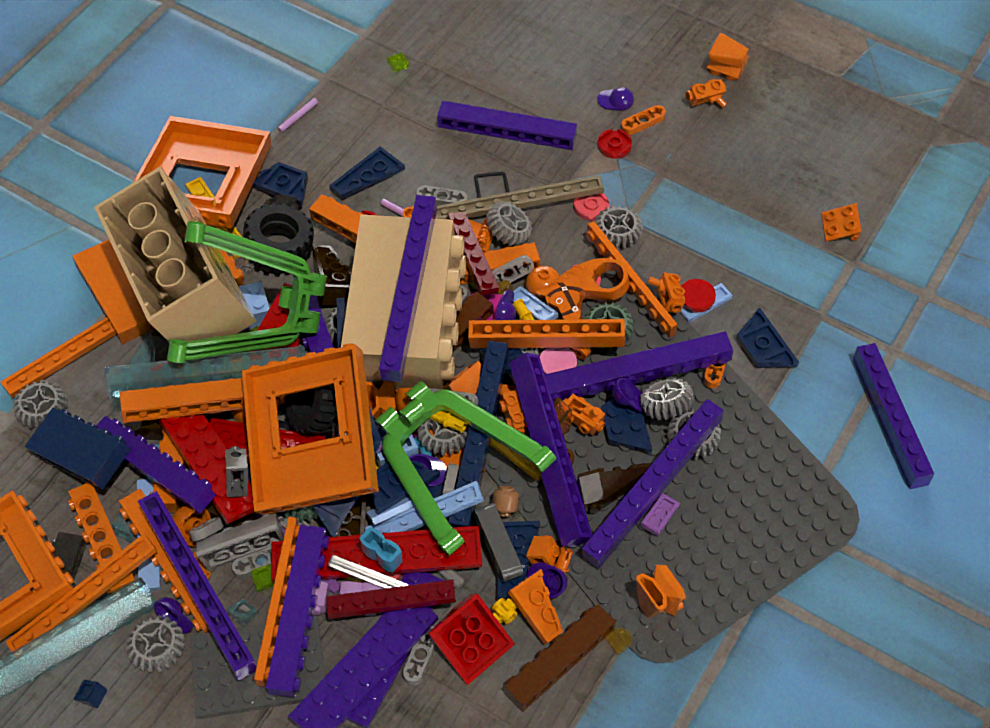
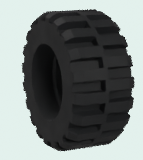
(284, 221)
(312, 410)

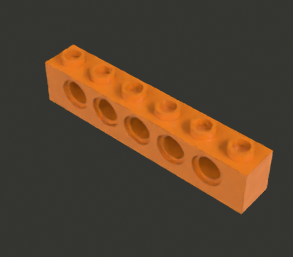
(86, 496)

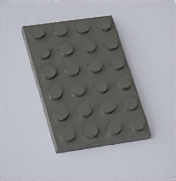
(219, 691)

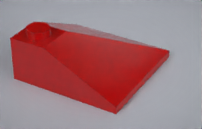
(471, 638)

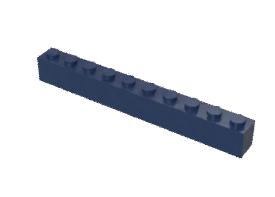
(477, 442)

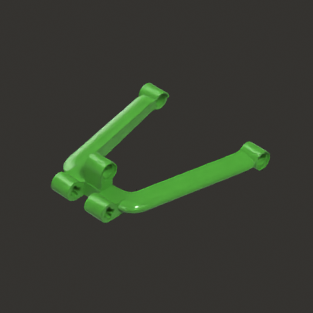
(293, 298)
(421, 407)

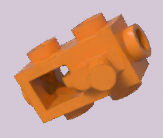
(708, 92)
(669, 291)
(512, 409)
(585, 416)

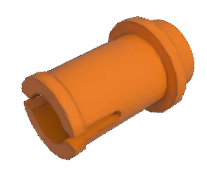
(564, 559)

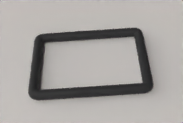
(490, 174)

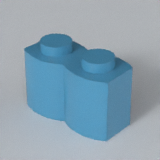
(380, 549)

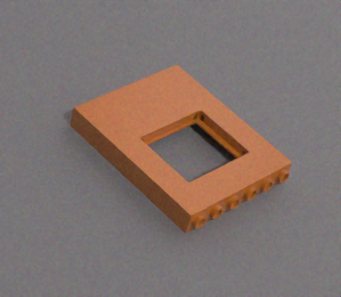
(215, 147)
(114, 293)
(318, 469)
(37, 562)

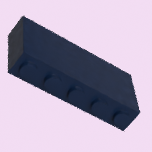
(78, 447)

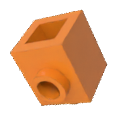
(543, 550)

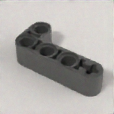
(497, 542)

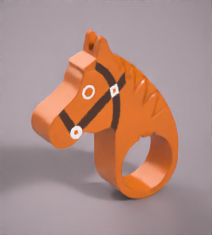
(578, 283)

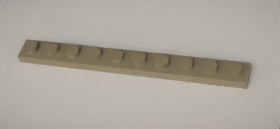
(526, 197)

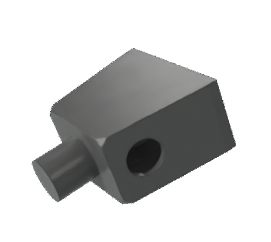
(236, 463)

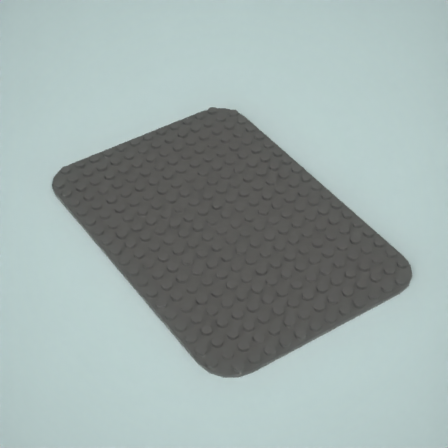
(745, 517)

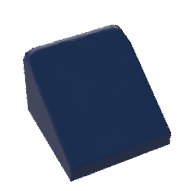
(90, 693)

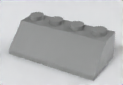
(239, 541)

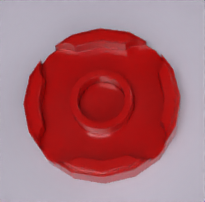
(614, 143)
(698, 295)

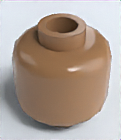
(506, 500)

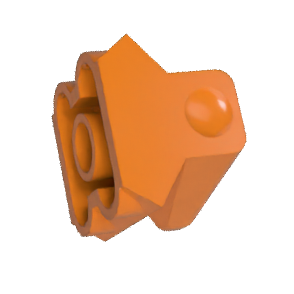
(727, 58)
(381, 399)
(659, 592)

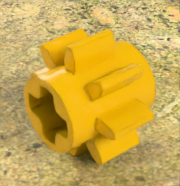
(505, 610)

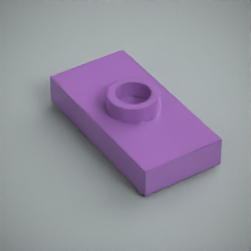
(660, 514)

